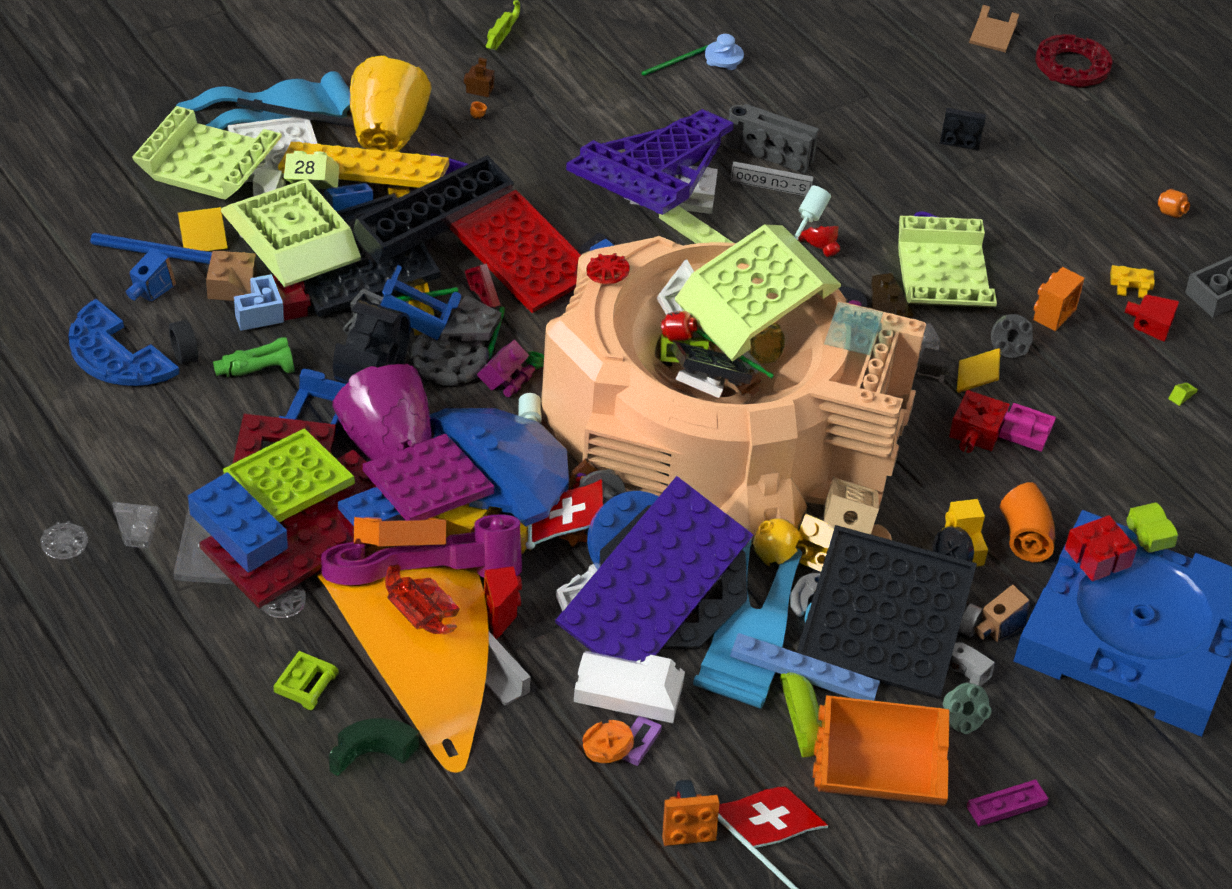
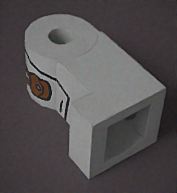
(971, 664)

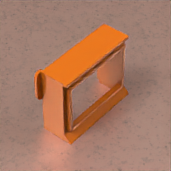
(399, 533)

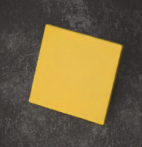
(203, 229)
(978, 370)

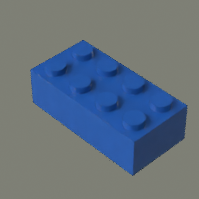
(238, 522)

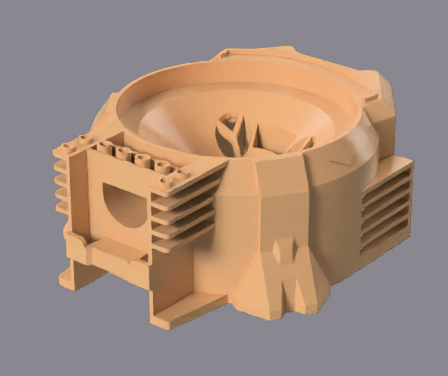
(747, 455)

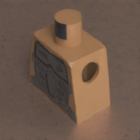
(1004, 615)

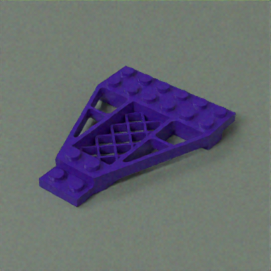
(653, 159)

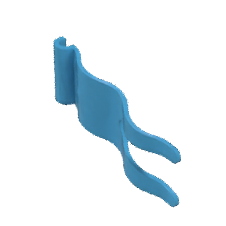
(327, 98)
(736, 677)

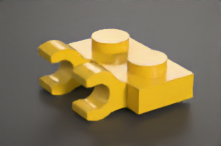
(1132, 277)

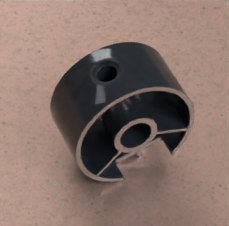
(376, 340)

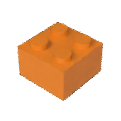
(1058, 298)

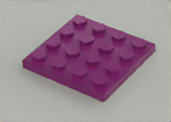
(428, 478)

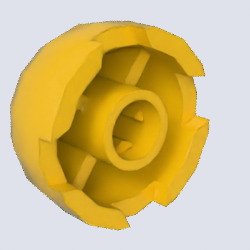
(776, 541)

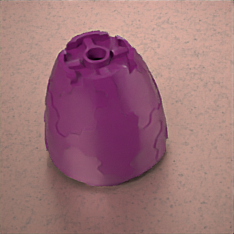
(384, 409)

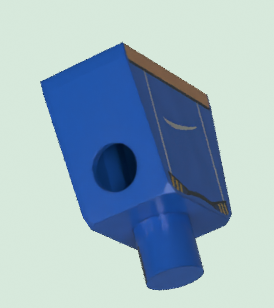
(151, 276)

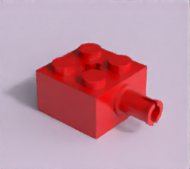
(978, 421)

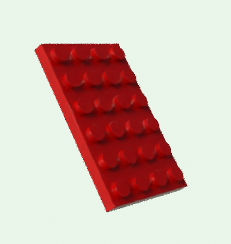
(521, 250)

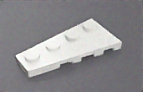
(702, 382)

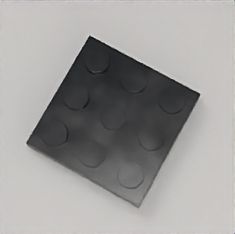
(711, 362)

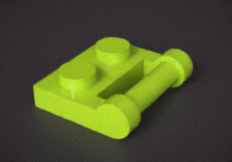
(298, 676)

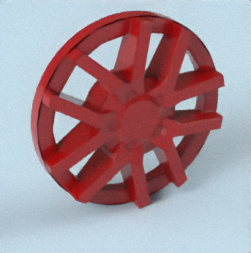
(608, 267)

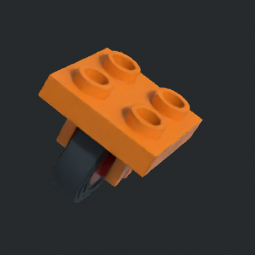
(689, 816)

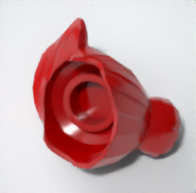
(822, 238)

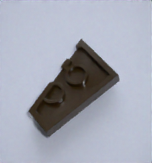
(888, 296)

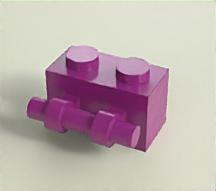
(505, 363)

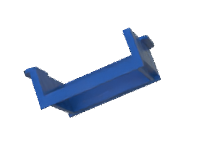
(419, 319)
(316, 385)

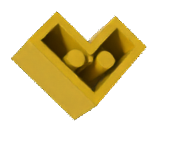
(970, 518)

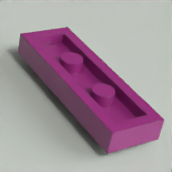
(1007, 802)

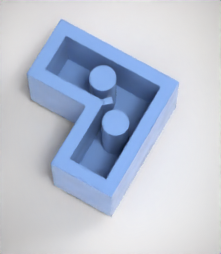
(260, 307)

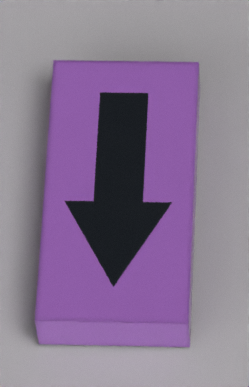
(644, 735)

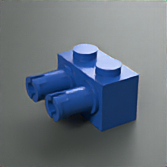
(348, 195)

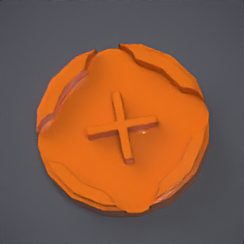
(608, 741)

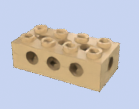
(851, 506)

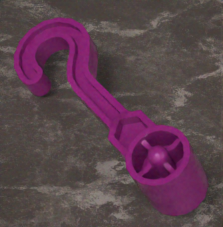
(491, 546)

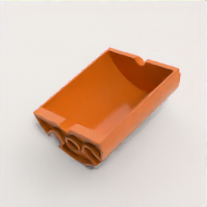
(882, 750)

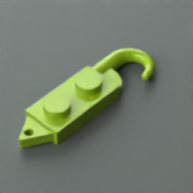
(502, 27)

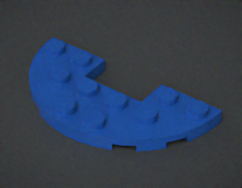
(106, 358)

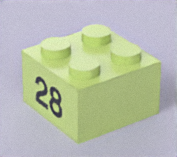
(316, 168)

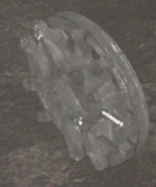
(63, 540)

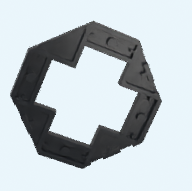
(711, 612)

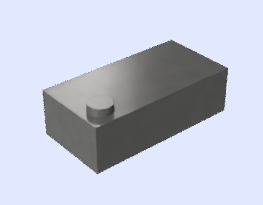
(1212, 287)

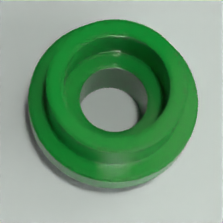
(535, 359)

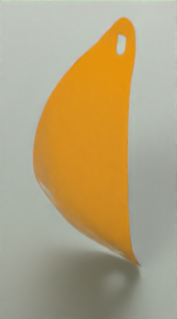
(431, 674)

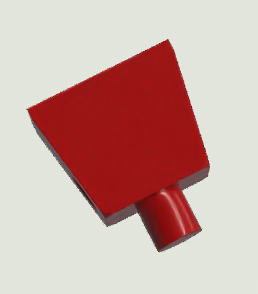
(1153, 315)

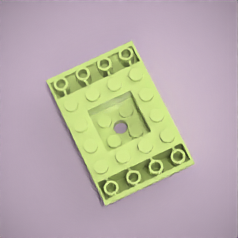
(294, 232)

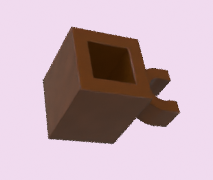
(479, 79)

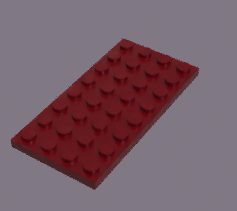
(308, 536)

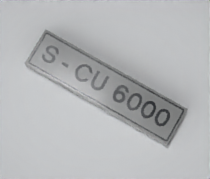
(771, 178)

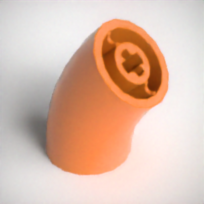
(1029, 523)

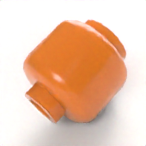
(1173, 203)

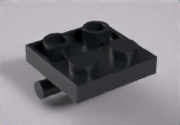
(962, 129)

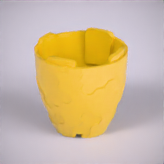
(387, 102)

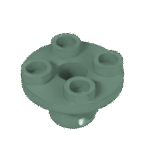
(967, 707)

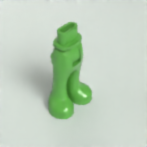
(255, 359)

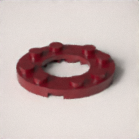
(1095, 52)

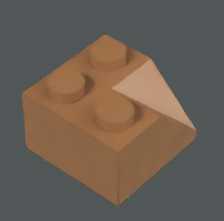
(230, 274)

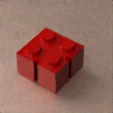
(1105, 549)

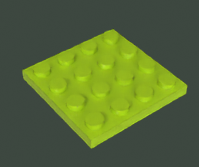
(291, 475)

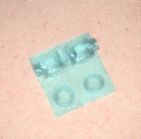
(854, 328)

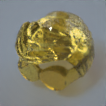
(768, 344)

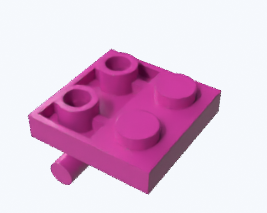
(1027, 427)

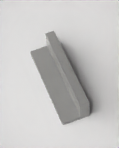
(504, 674)

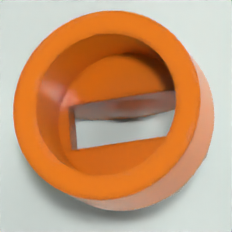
(478, 109)

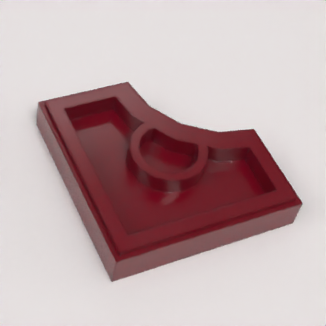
(482, 284)

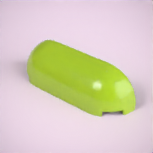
(802, 709)

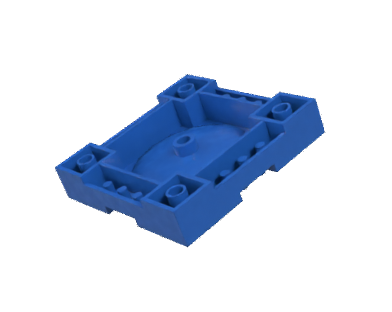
(1140, 632)

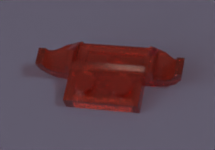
(420, 601)

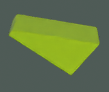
(1181, 393)

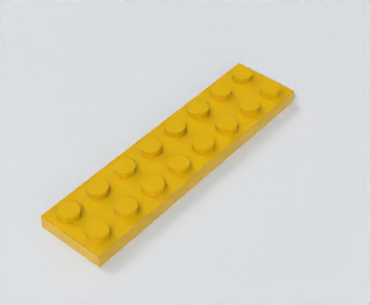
(377, 165)

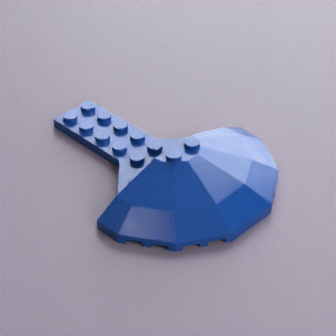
(509, 450)

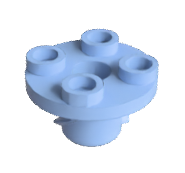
(724, 52)

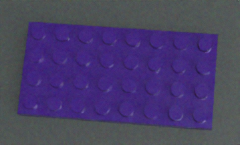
(655, 576)

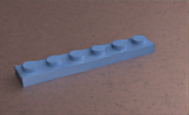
(814, 670)

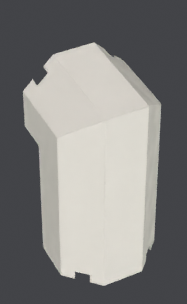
(629, 686)

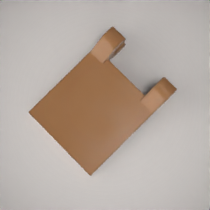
(993, 32)

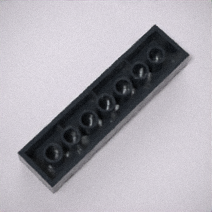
(430, 209)

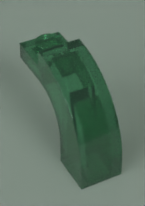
(373, 735)

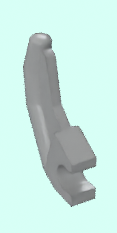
(802, 592)

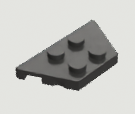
(472, 321)

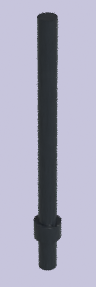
(258, 106)

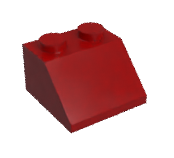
(501, 598)

